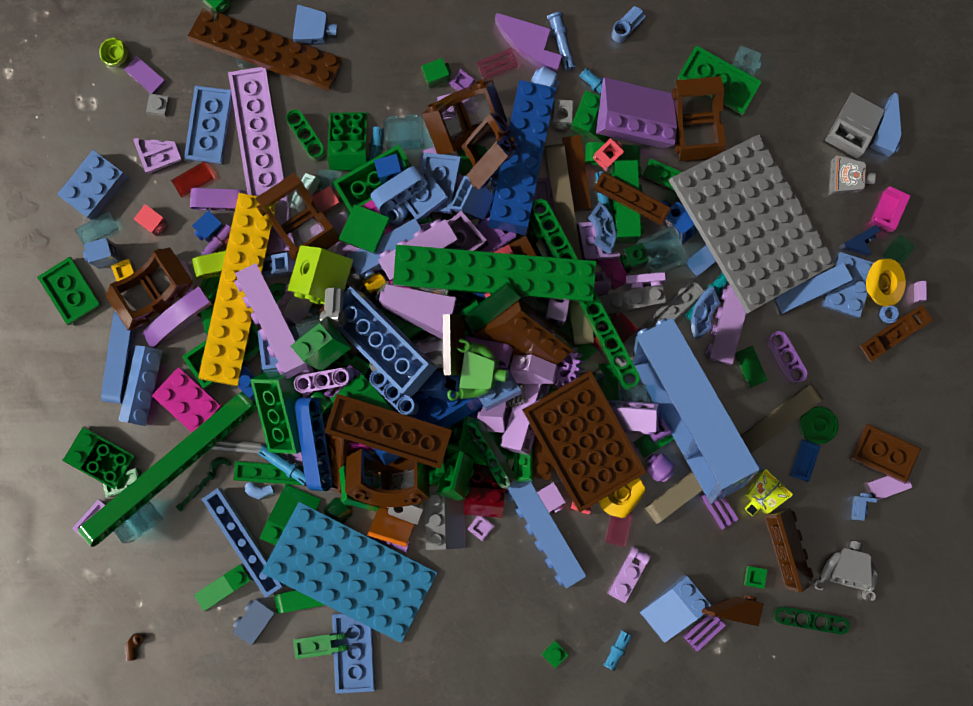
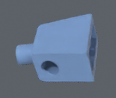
(312, 26)
(471, 201)

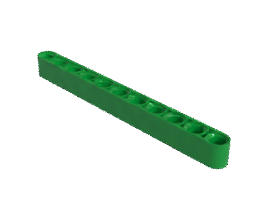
(594, 320)
(166, 469)

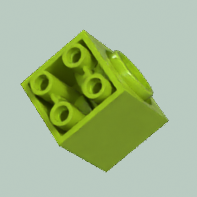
(316, 271)

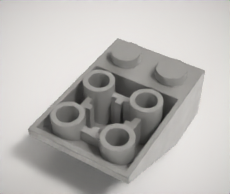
(855, 125)

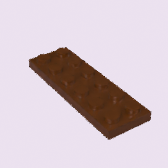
(388, 431)

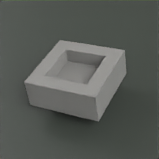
(157, 105)

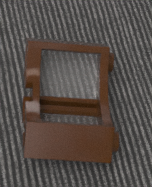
(460, 113)
(296, 217)
(391, 485)

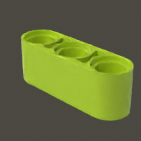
(208, 265)

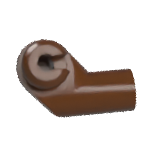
(131, 644)

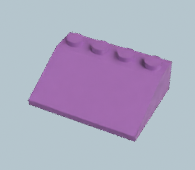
(636, 114)

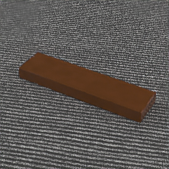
(577, 172)
(632, 198)

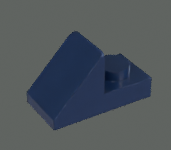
(858, 244)

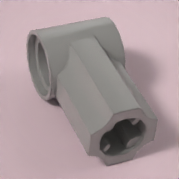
(334, 307)

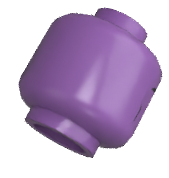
(659, 467)

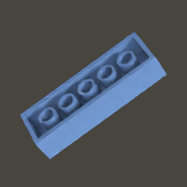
(384, 344)

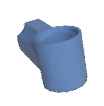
(628, 24)

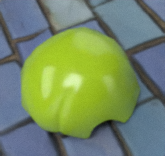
(113, 52)

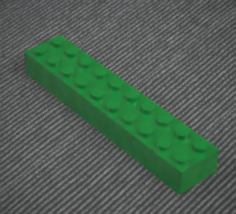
(489, 271)

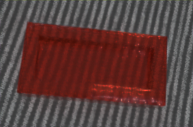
(192, 178)

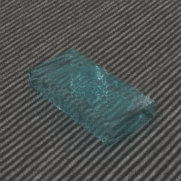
(97, 228)

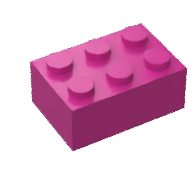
(186, 399)

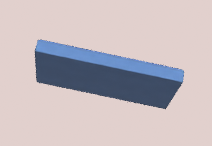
(208, 125)
(354, 666)

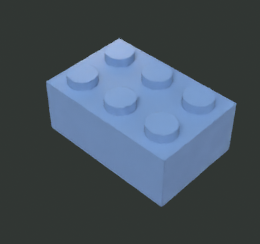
(92, 185)

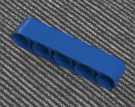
(313, 443)

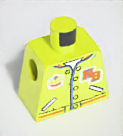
(766, 493)

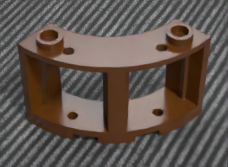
(699, 87)
(501, 151)
(161, 302)

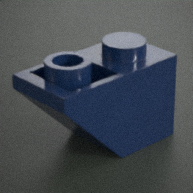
(439, 384)

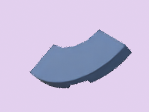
(604, 227)
(703, 312)

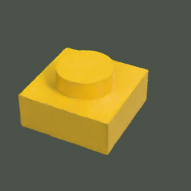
(122, 269)
(374, 283)

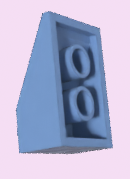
(675, 608)

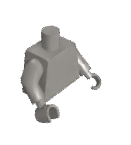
(851, 569)

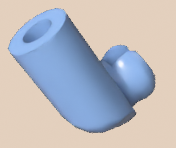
(256, 492)

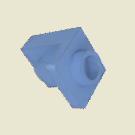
(860, 509)

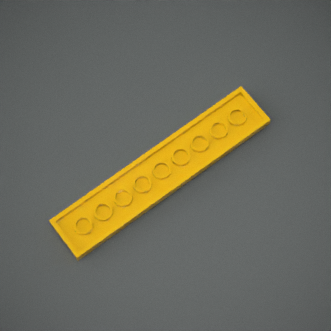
(230, 315)

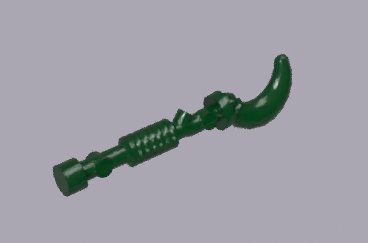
(210, 475)

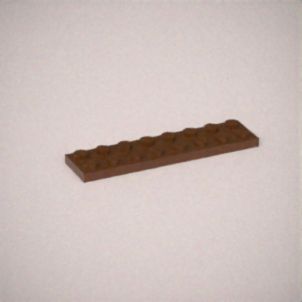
(265, 49)

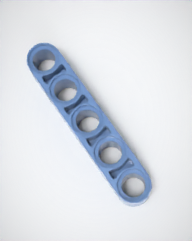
(117, 362)

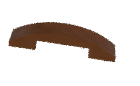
(896, 333)

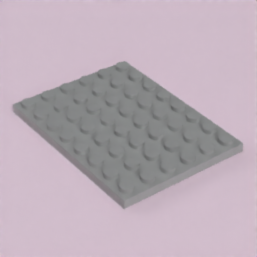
(752, 223)

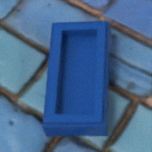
(805, 460)

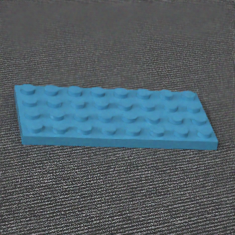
(349, 572)

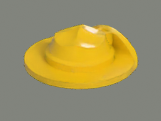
(886, 282)
(624, 500)

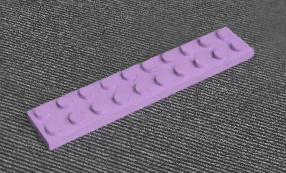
(257, 137)

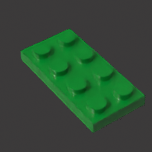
(737, 84)

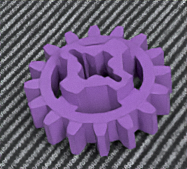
(567, 374)

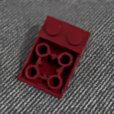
(484, 494)

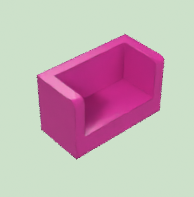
(890, 209)

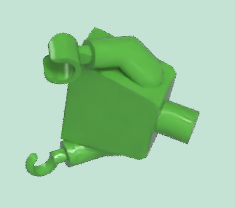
(478, 371)

